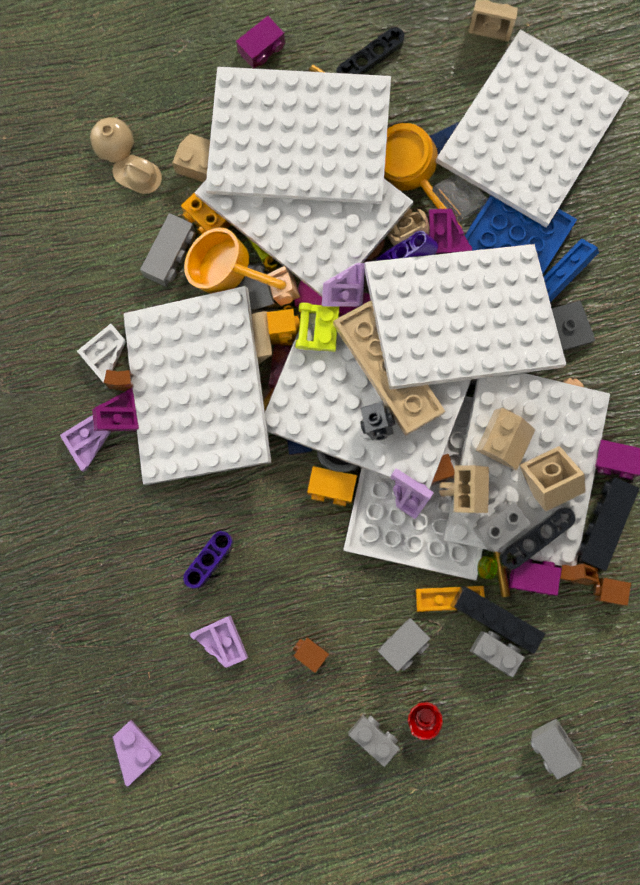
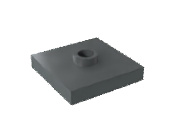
(572, 326)

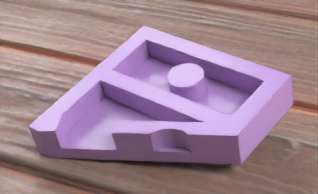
(345, 287)
(84, 442)
(409, 494)
(222, 641)
(134, 752)

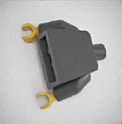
(260, 293)

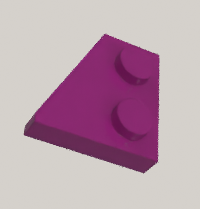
(447, 232)
(116, 414)

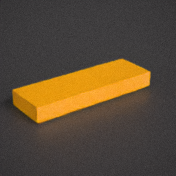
(440, 598)

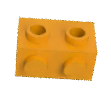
(202, 215)
(283, 326)

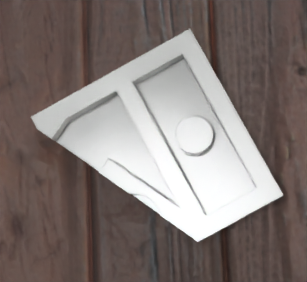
(103, 351)

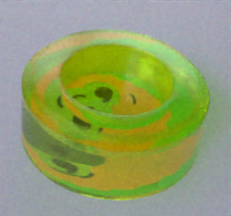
(487, 567)

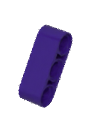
(416, 245)
(198, 565)

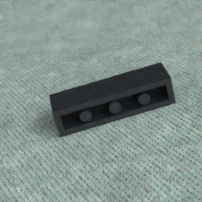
(607, 523)
(497, 620)

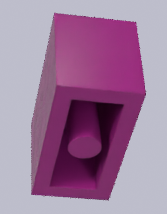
(261, 42)
(618, 459)
(536, 578)

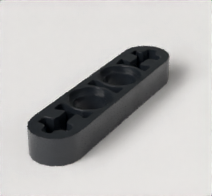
(372, 58)
(535, 535)

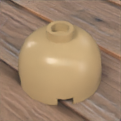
(111, 139)
(408, 225)

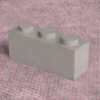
(168, 250)

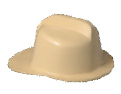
(137, 174)

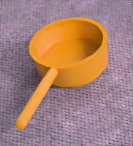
(410, 159)
(220, 263)

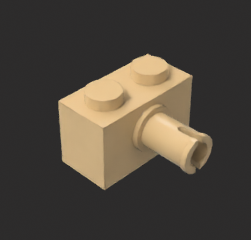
(469, 489)

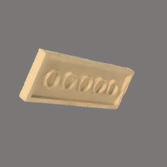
(410, 405)

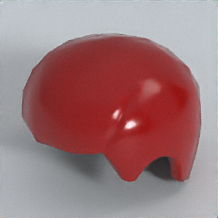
(425, 721)

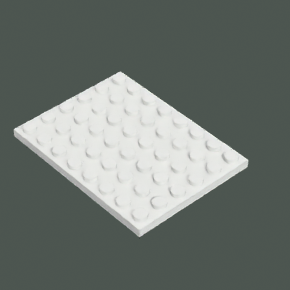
(532, 128)
(298, 135)
(312, 235)
(463, 316)
(197, 387)
(321, 406)
(562, 417)
(391, 535)

